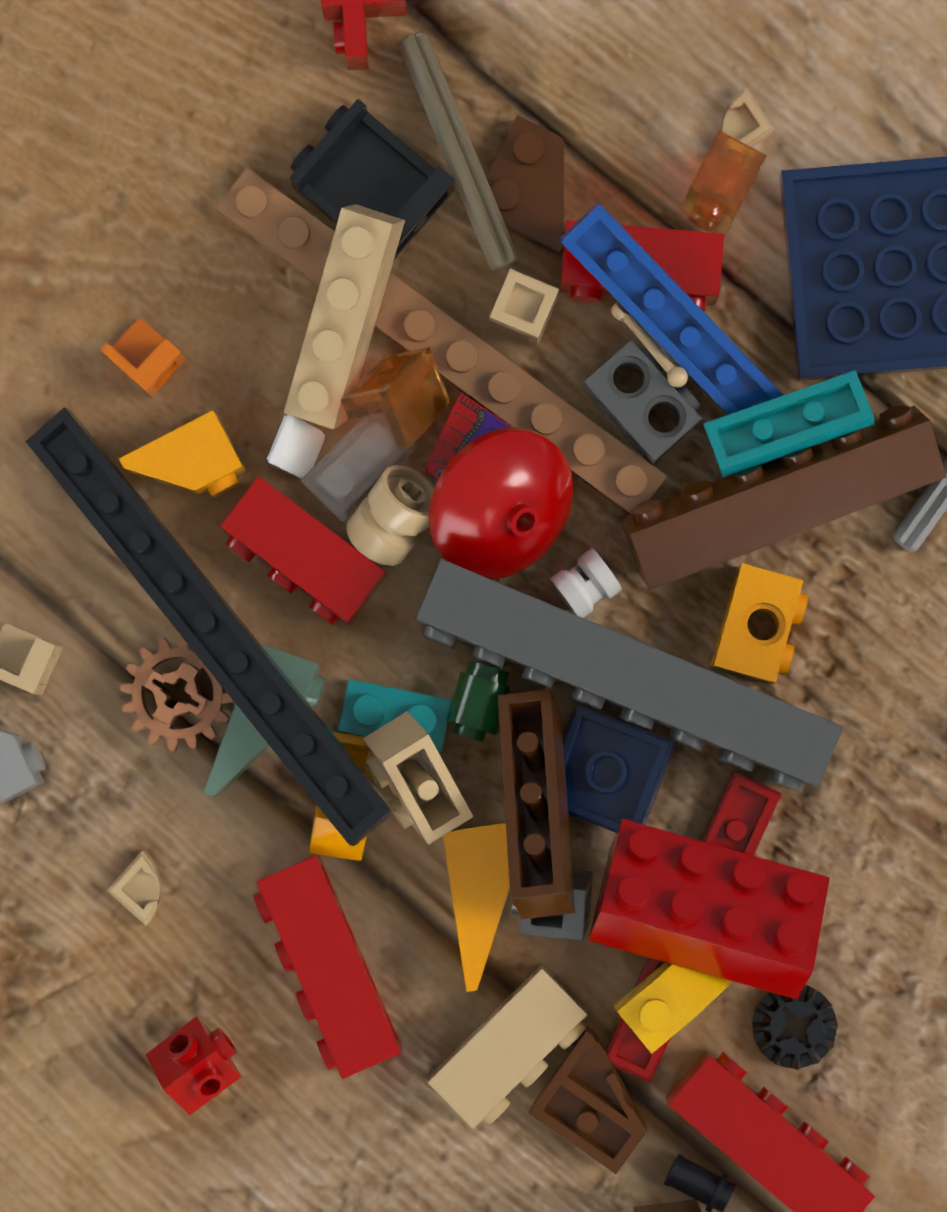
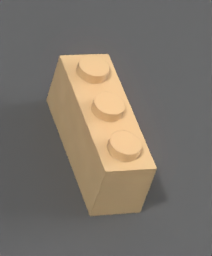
(508, 1048)

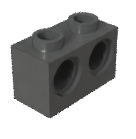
(631, 410)

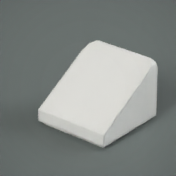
(295, 447)

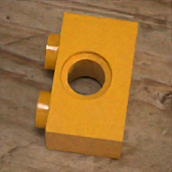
(735, 647)

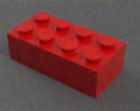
(710, 909)

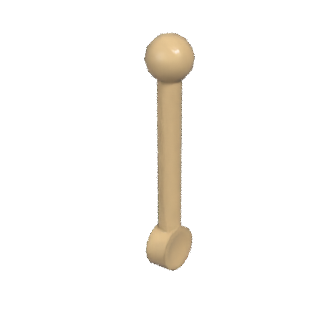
(675, 375)

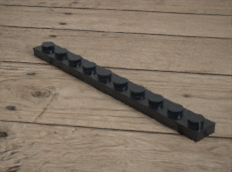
(211, 628)

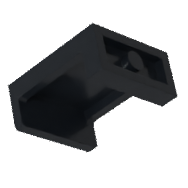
(369, 168)

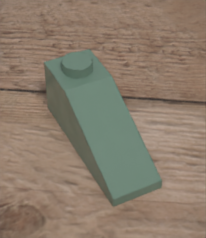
(241, 740)

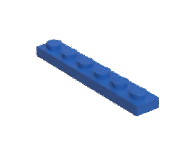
(667, 312)

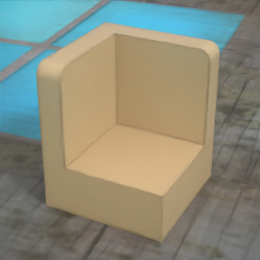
(524, 305)
(26, 659)

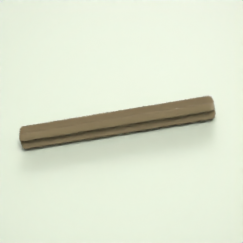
(458, 151)

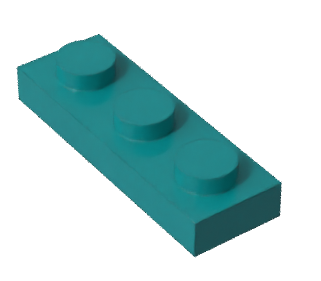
(789, 423)

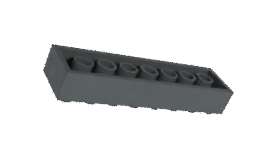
(629, 675)

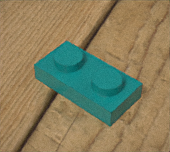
(373, 706)

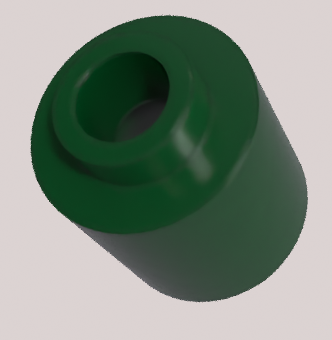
(476, 701)

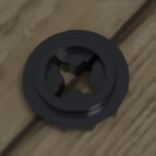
(789, 1052)

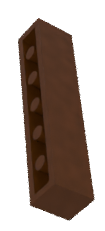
(782, 497)

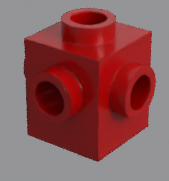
(194, 1064)

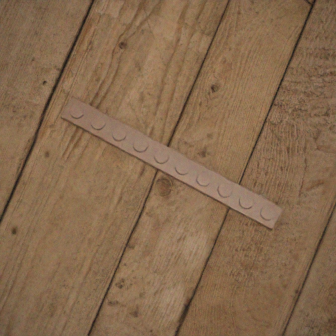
(458, 353)

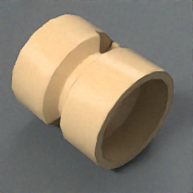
(392, 515)

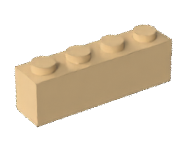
(344, 314)

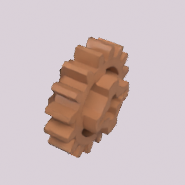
(166, 715)

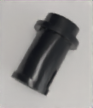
(700, 1183)

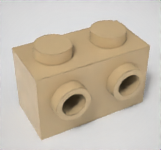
(417, 777)

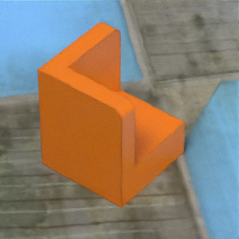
(145, 356)

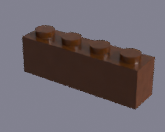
(536, 804)

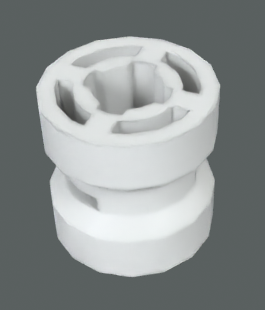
(585, 583)

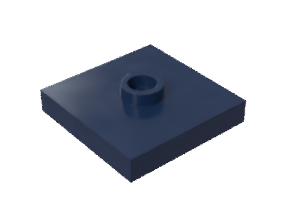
(612, 768)

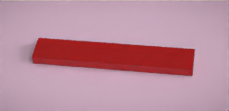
(736, 825)

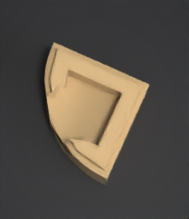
(746, 120)
(139, 888)

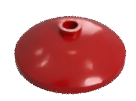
(487, 491)

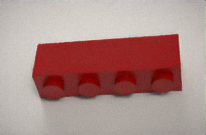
(329, 967)
(764, 1142)

